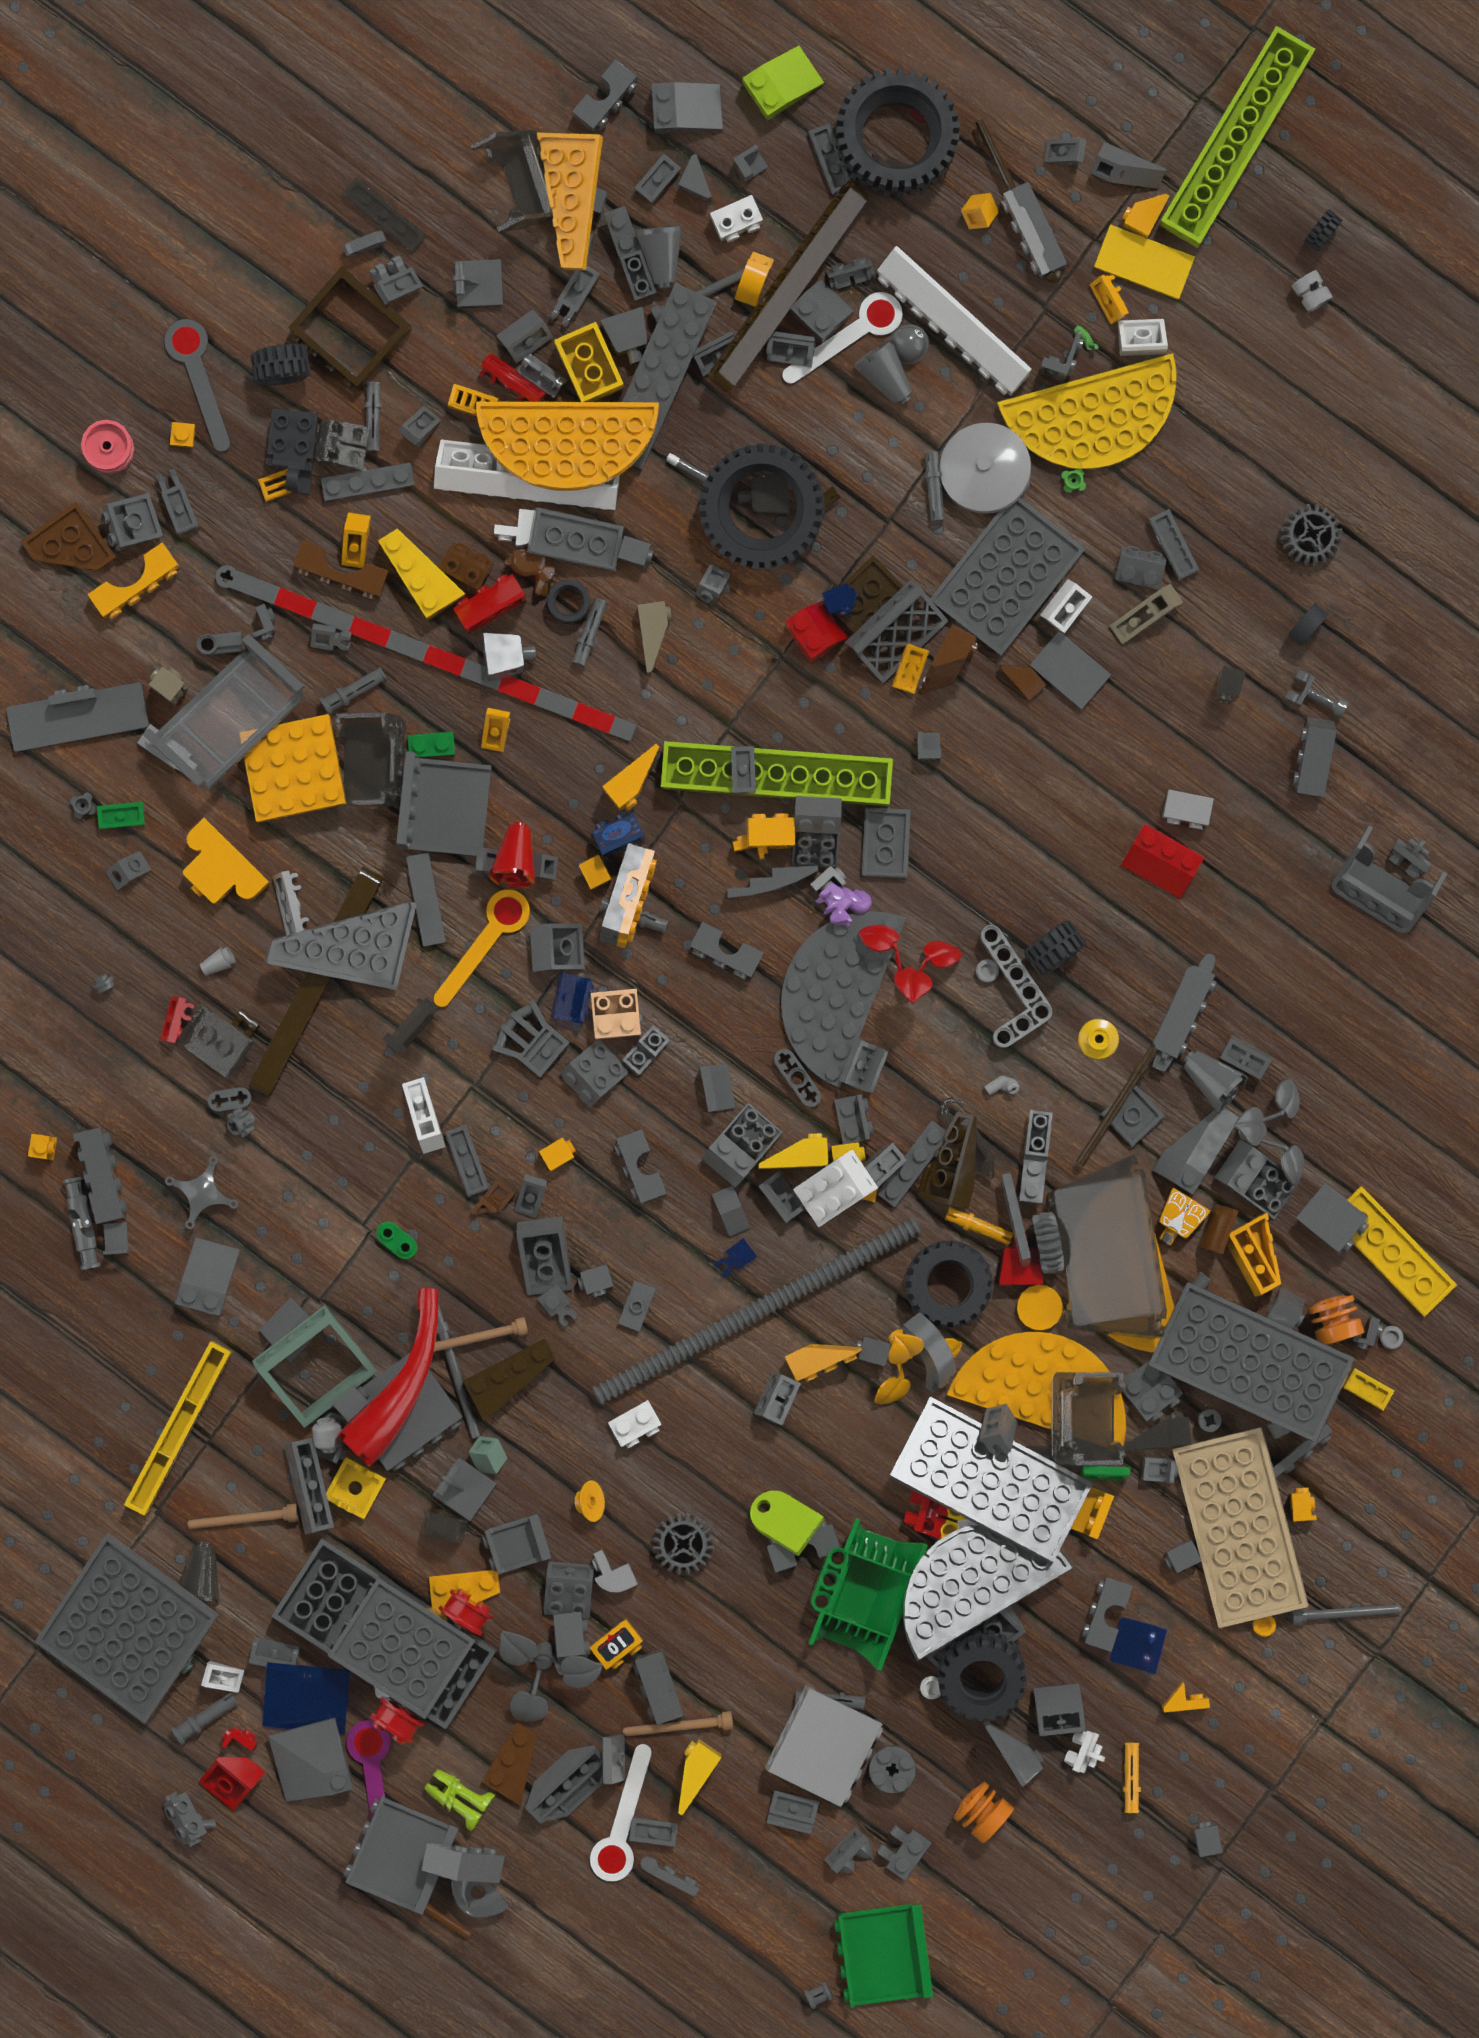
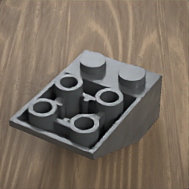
(817, 831)
(741, 1145)
(1256, 1179)

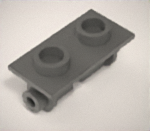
(858, 269)
(541, 375)

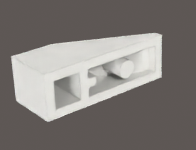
(423, 1115)

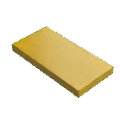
(1144, 262)

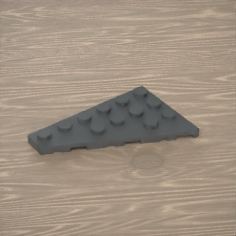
(354, 949)

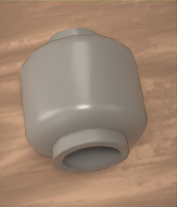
(325, 1434)

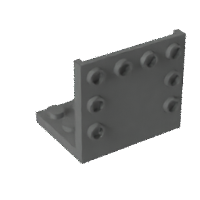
(443, 806)

